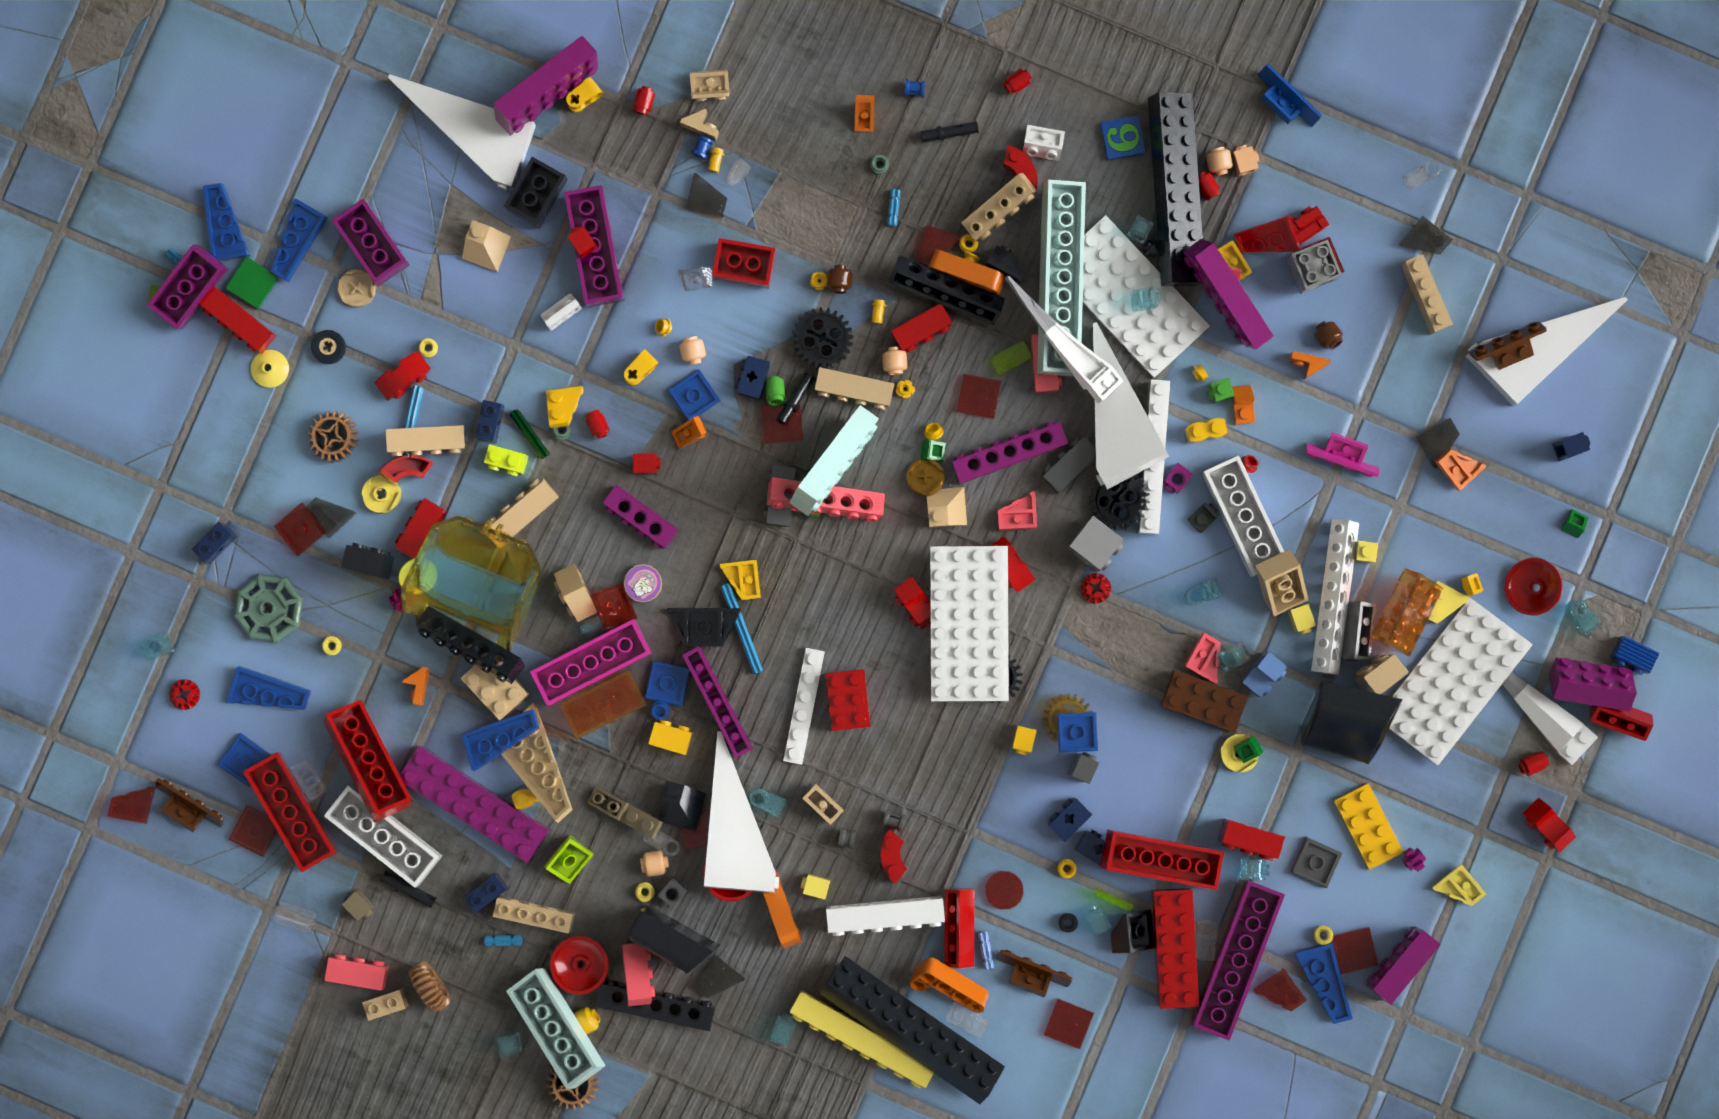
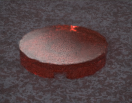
(1004, 890)

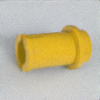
(715, 159)
(878, 311)

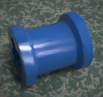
(914, 88)
(702, 147)

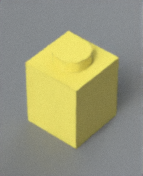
(1366, 552)
(1302, 619)
(815, 886)

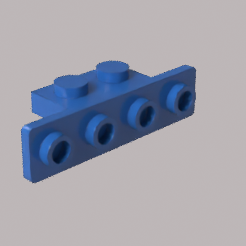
(1285, 99)

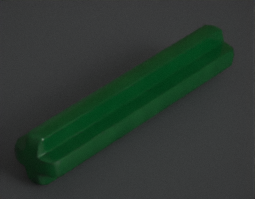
(529, 433)

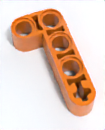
(968, 271)
(782, 917)
(950, 983)

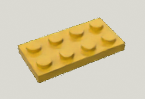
(1368, 826)

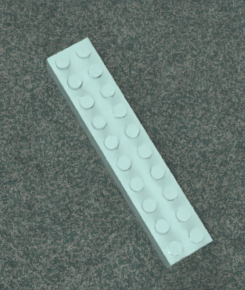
(1061, 266)

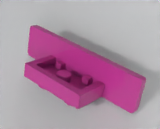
(1344, 452)

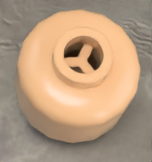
(1219, 161)
(692, 350)
(894, 361)
(654, 863)

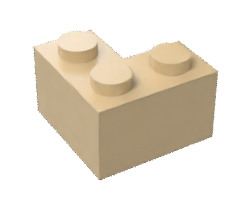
(574, 593)

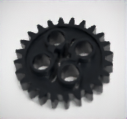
(831, 322)
(1132, 509)

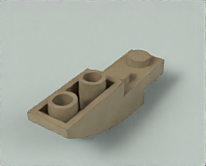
(625, 812)

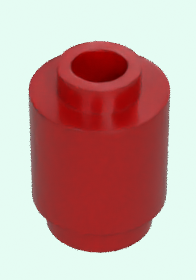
(1017, 81)
(643, 100)
(1208, 186)
(597, 424)
(1533, 763)

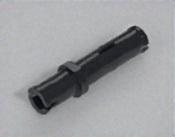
(942, 133)
(791, 405)
(406, 888)

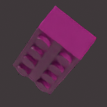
(370, 242)
(187, 286)
(1592, 684)
(1402, 964)

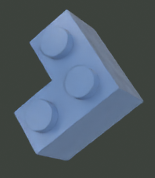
(1263, 673)

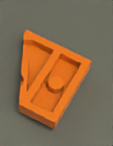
(1459, 468)

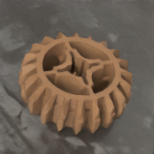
(317, 429)
(429, 986)
(575, 1092)

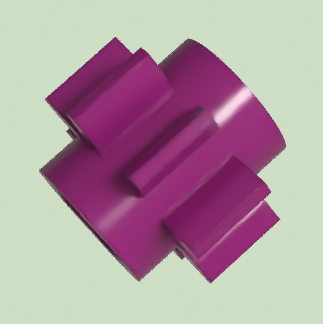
(396, 599)
(1413, 859)

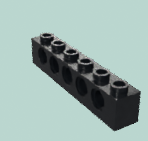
(946, 290)
(432, 619)
(703, 1021)

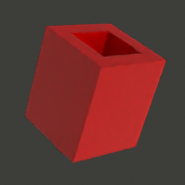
(582, 241)
(646, 463)

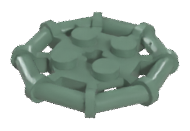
(279, 609)

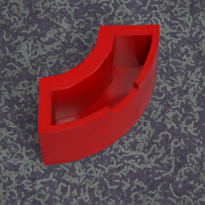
(1019, 162)
(395, 382)
(405, 466)
(1018, 573)
(915, 602)
(1548, 825)
(890, 856)

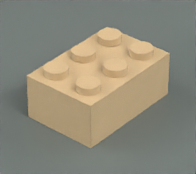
(1282, 582)
(1381, 673)
(497, 696)

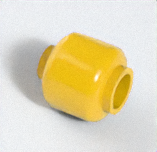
(588, 1019)

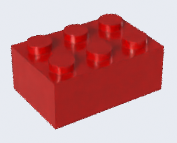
(744, 263)
(848, 700)
(1250, 840)

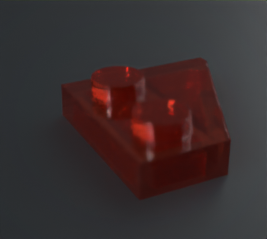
(935, 239)
(132, 806)
(699, 837)
(1281, 990)

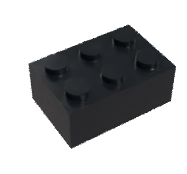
(535, 192)
(368, 560)

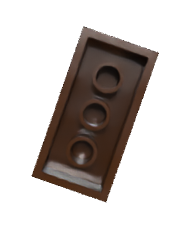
(1203, 701)

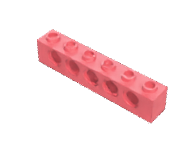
(873, 500)

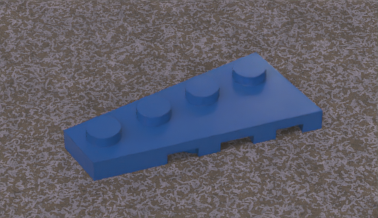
(223, 229)
(297, 239)
(260, 689)
(494, 739)
(1325, 977)

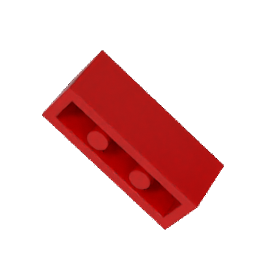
(922, 328)
(418, 527)
(1632, 722)

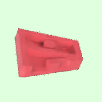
(1019, 515)
(1204, 658)

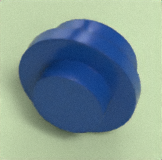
(660, 709)

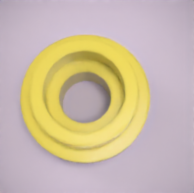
(424, 343)
(325, 645)
(638, 892)
(1317, 932)

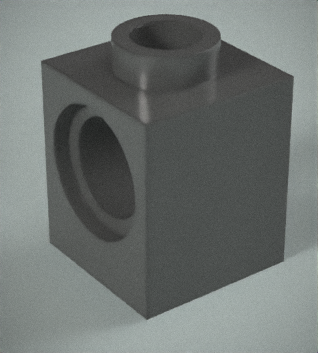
(676, 885)

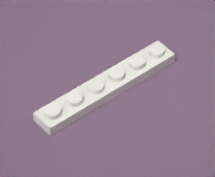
(804, 706)

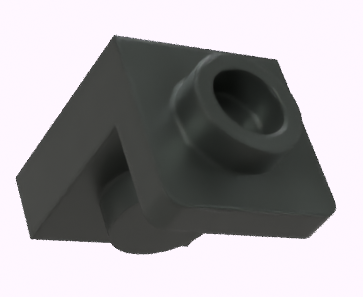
(1203, 517)

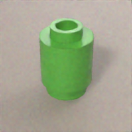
(775, 391)

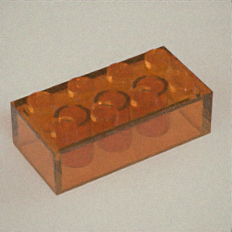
(1407, 612)
(603, 704)

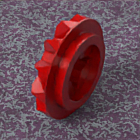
(1097, 597)
(192, 698)

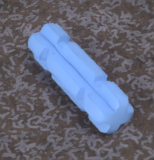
(985, 950)

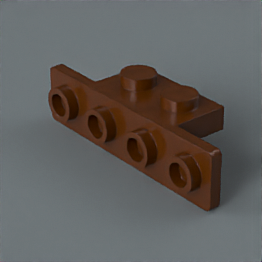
(1511, 347)
(184, 809)
(1030, 975)

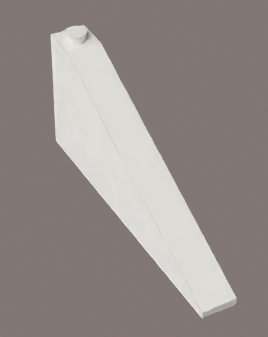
(473, 131)
(1549, 350)
(1122, 429)
(735, 846)

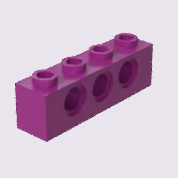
(619, 496)

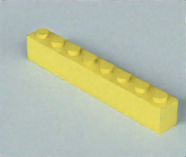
(858, 1037)

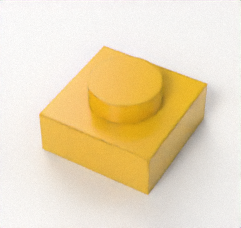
(1472, 584)

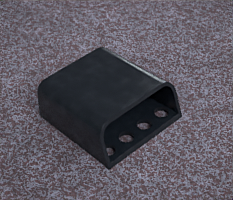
(1348, 721)
(670, 939)

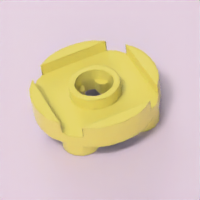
(370, 495)
(1228, 752)

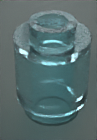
(591, 626)

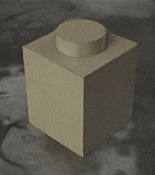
(359, 906)

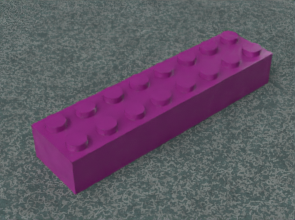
(474, 804)
(1237, 959)

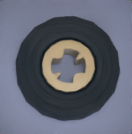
(319, 343)

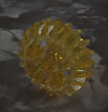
(1058, 704)

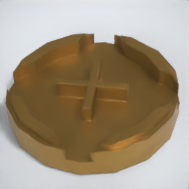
(925, 477)

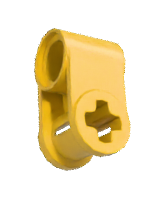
(585, 93)
(643, 365)

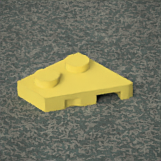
(1447, 603)
(1460, 886)

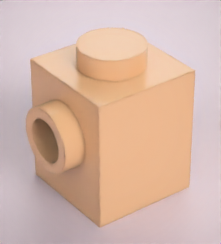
(1245, 160)

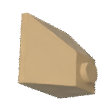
(485, 246)
(947, 508)

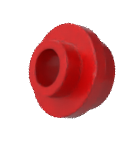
(1250, 463)

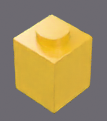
(1023, 740)

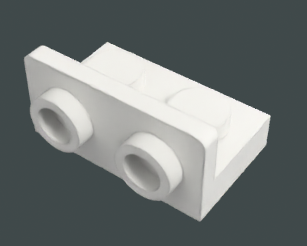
(1043, 142)
(561, 311)

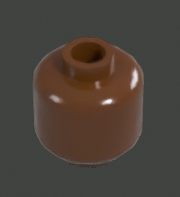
(839, 279)
(1329, 335)

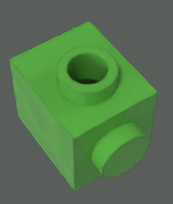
(1220, 390)

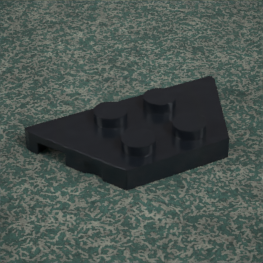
(704, 625)

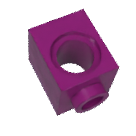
(1179, 470)

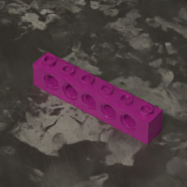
(965, 474)
(717, 702)

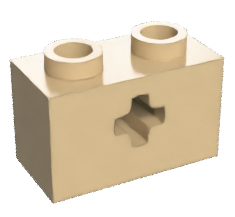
(823, 804)
(385, 1004)

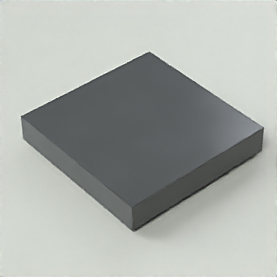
(1316, 862)

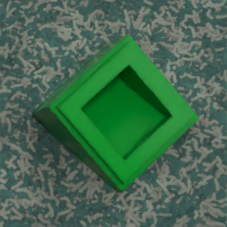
(933, 450)
(1575, 523)
(1248, 749)

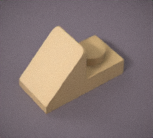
(695, 123)

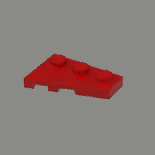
(1269, 237)

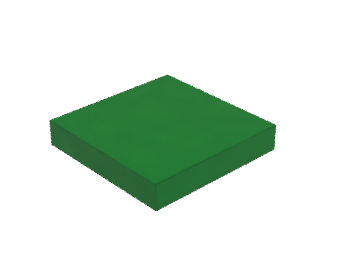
(252, 282)

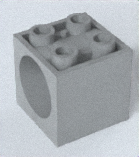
(1314, 267)
(1096, 544)

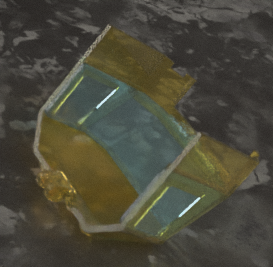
(474, 576)

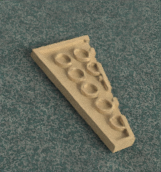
(538, 769)

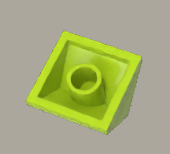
(569, 859)

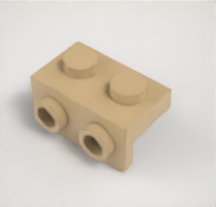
(709, 84)

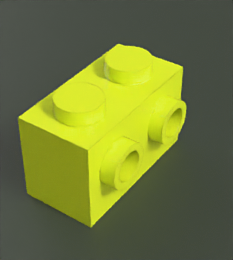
(506, 459)

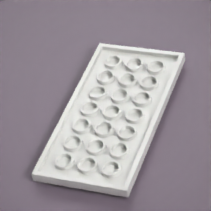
(1109, 275)
(969, 623)
(1456, 680)

